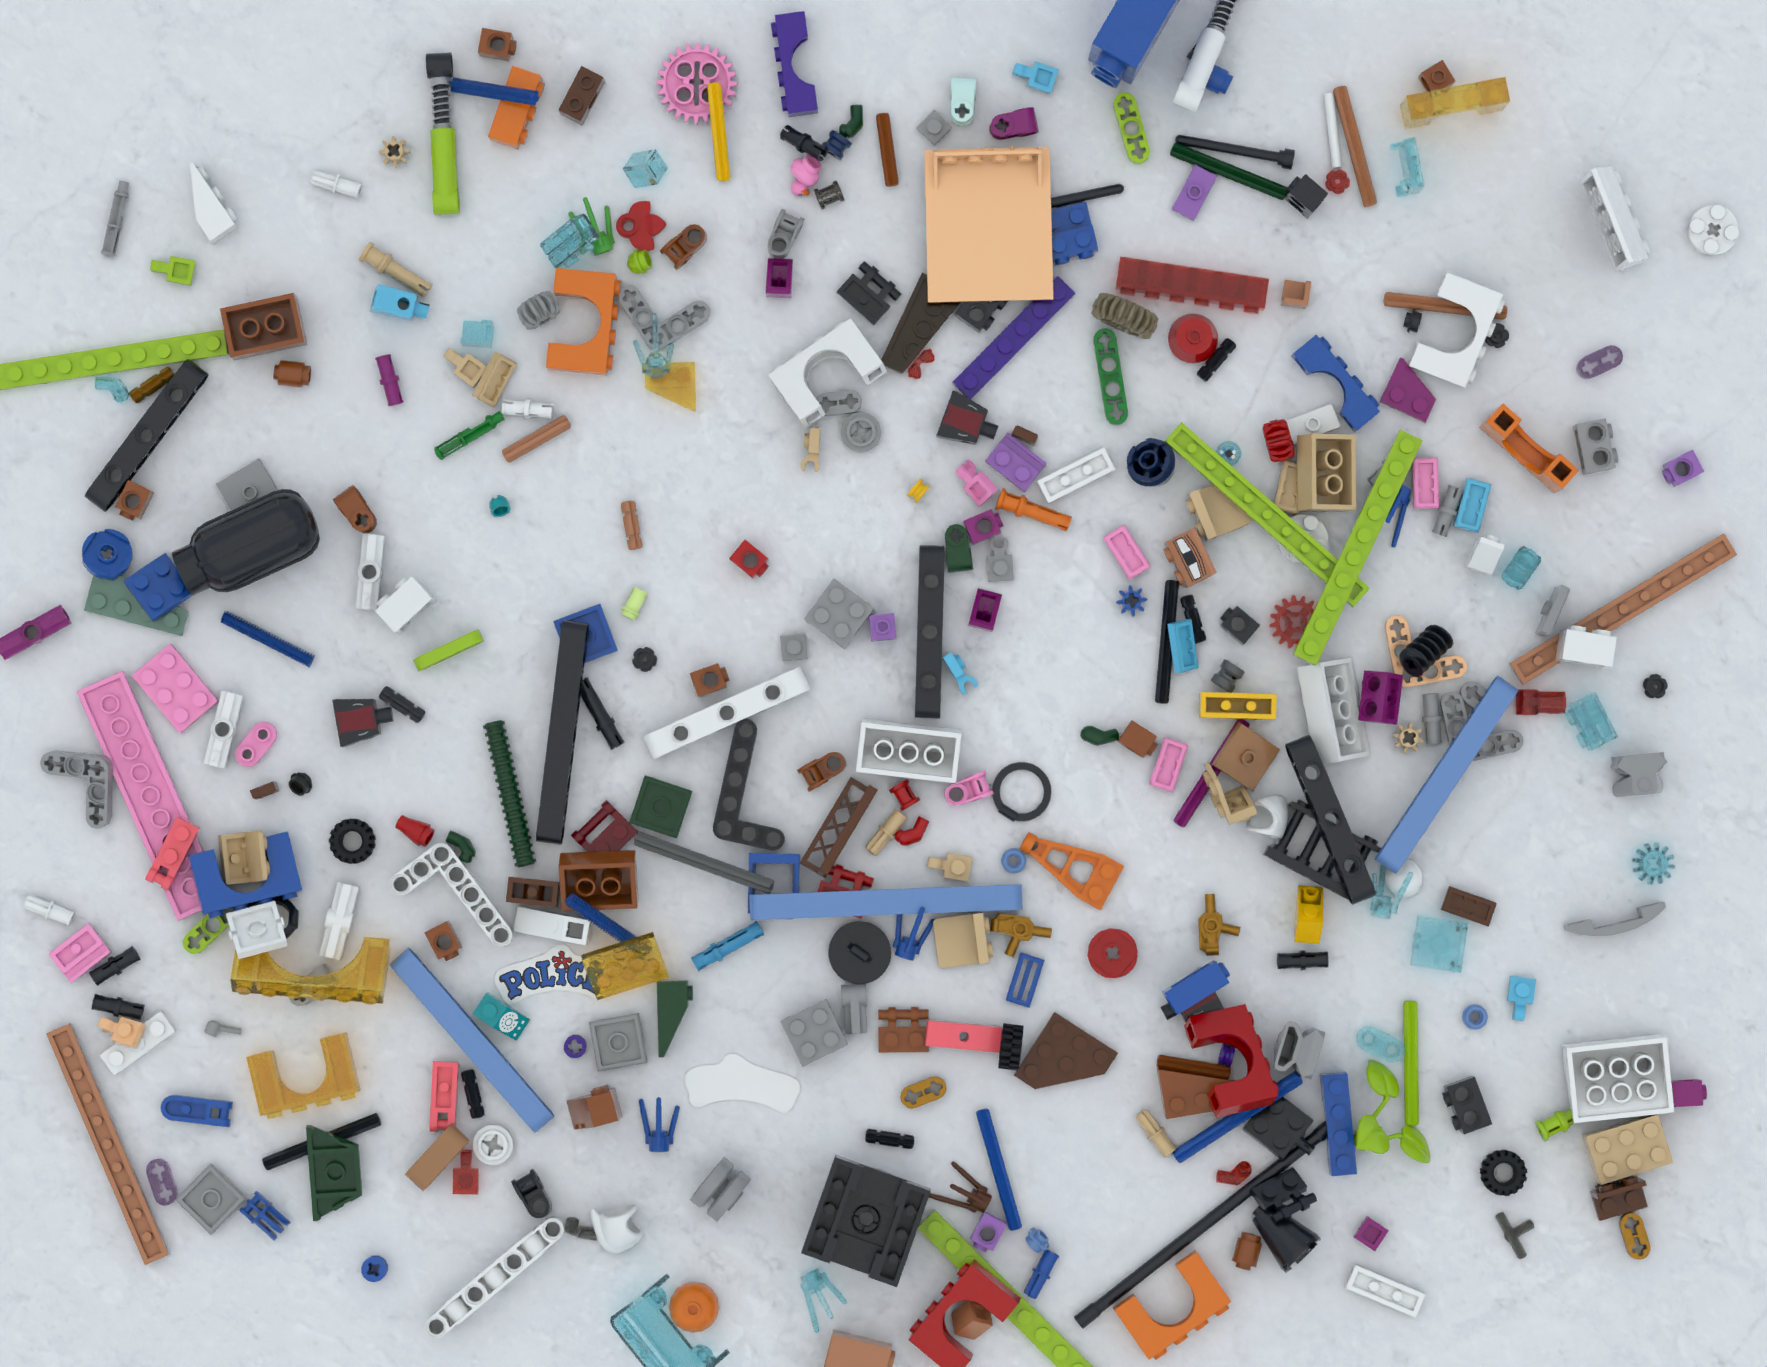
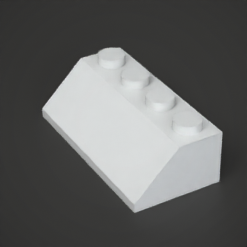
(1333, 710)
(908, 750)

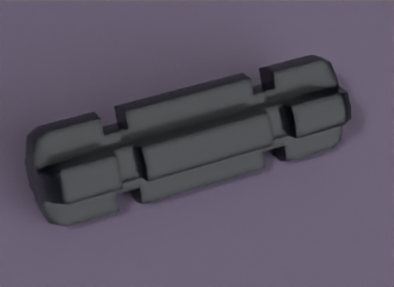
(1216, 359)
(1192, 613)
(402, 704)
(472, 1094)
(889, 1138)

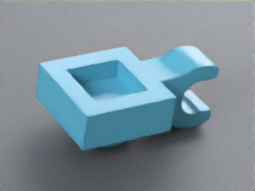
(1040, 76)
(956, 665)
(1520, 992)

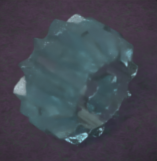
(1521, 568)
(1644, 863)

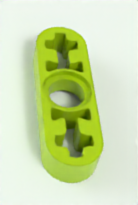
(1143, 144)
(448, 650)
(203, 942)

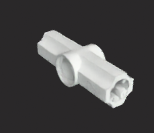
(371, 555)
(219, 746)
(339, 921)

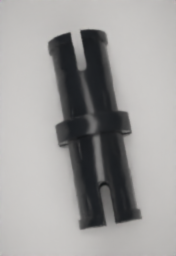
(803, 143)
(1302, 960)
(114, 965)
(118, 1007)

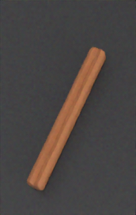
(1355, 146)
(1431, 304)

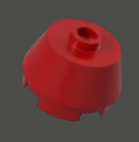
(1193, 338)

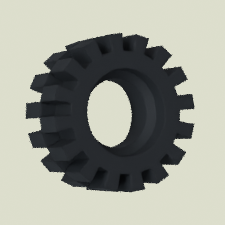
(363, 830)
(1010, 1046)
(1514, 1183)

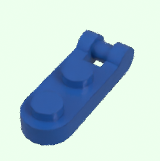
(196, 1110)

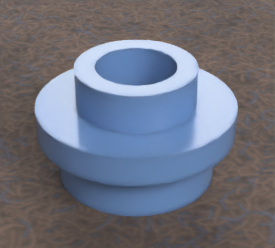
(1005, 860)
(1482, 1016)

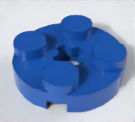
(102, 541)

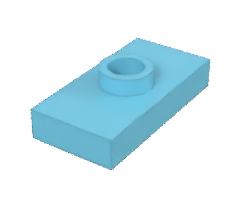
(1472, 505)
(1182, 645)

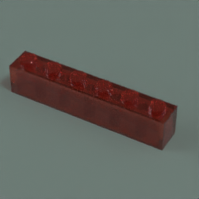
(1191, 284)

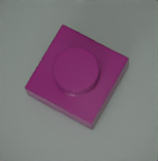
(1370, 1233)

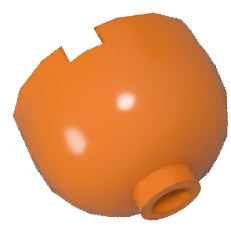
(694, 1307)

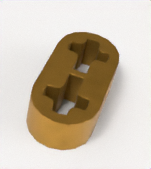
(921, 1086)
(1628, 1237)

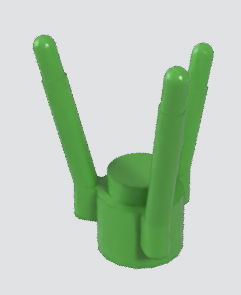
(605, 242)

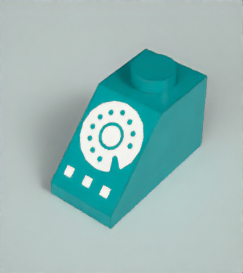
(501, 1016)

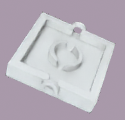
(256, 929)

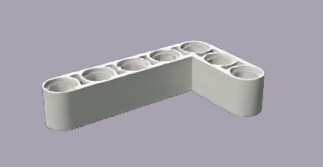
(459, 888)

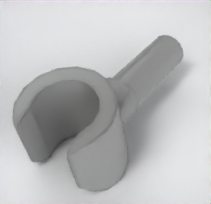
(213, 1028)

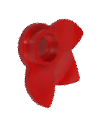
(644, 225)

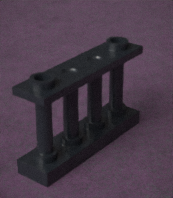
(1301, 863)

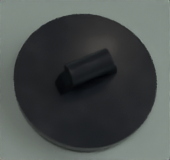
(859, 952)

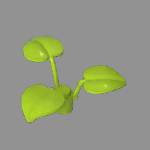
(1370, 1134)

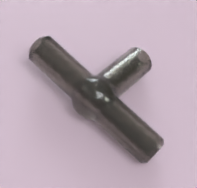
(1511, 1234)

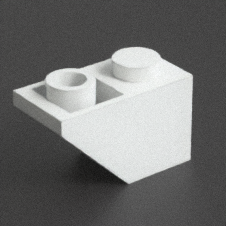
(1485, 555)

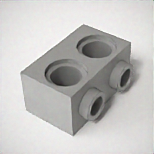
(1587, 447)

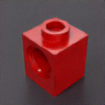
(738, 559)

